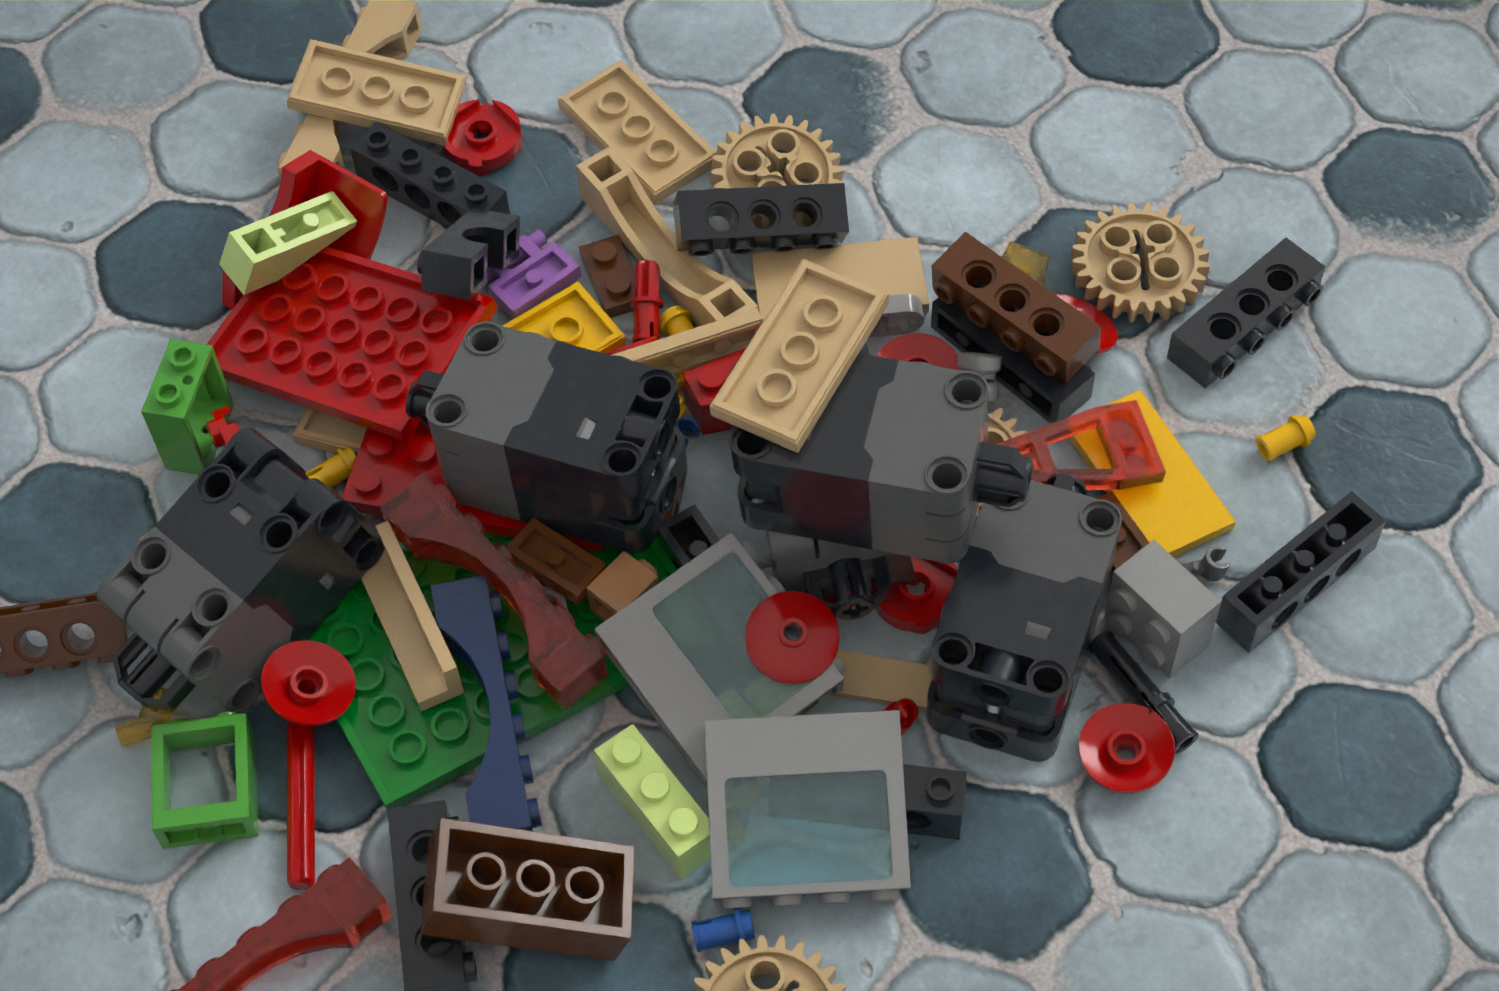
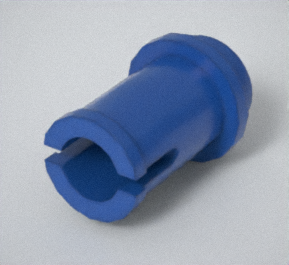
(723, 930)

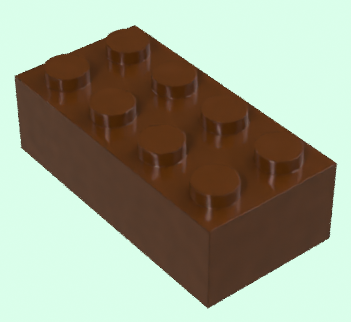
(528, 890)

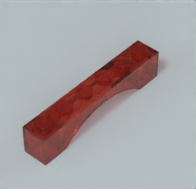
(435, 529)
(329, 915)

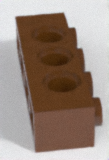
(1006, 286)
(55, 622)

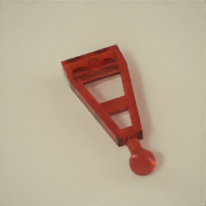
(1124, 440)

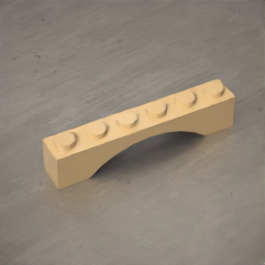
(382, 29)
(625, 208)

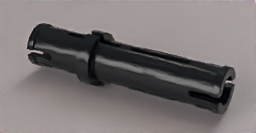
(1112, 657)

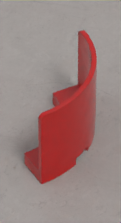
(315, 176)

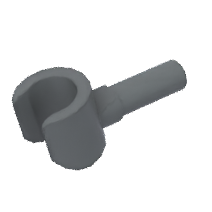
(1207, 567)

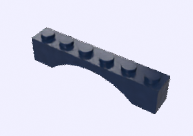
(467, 622)

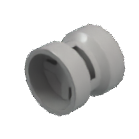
(984, 364)

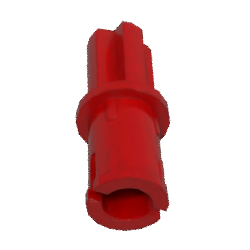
(646, 300)

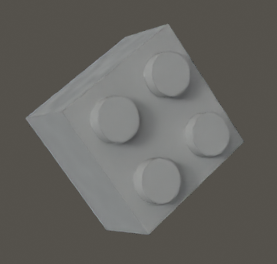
(1161, 609)

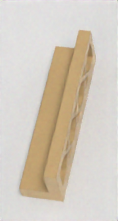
(410, 625)

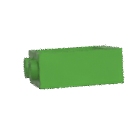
(180, 404)
(210, 821)

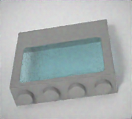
(689, 654)
(807, 808)

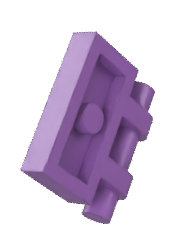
(535, 279)

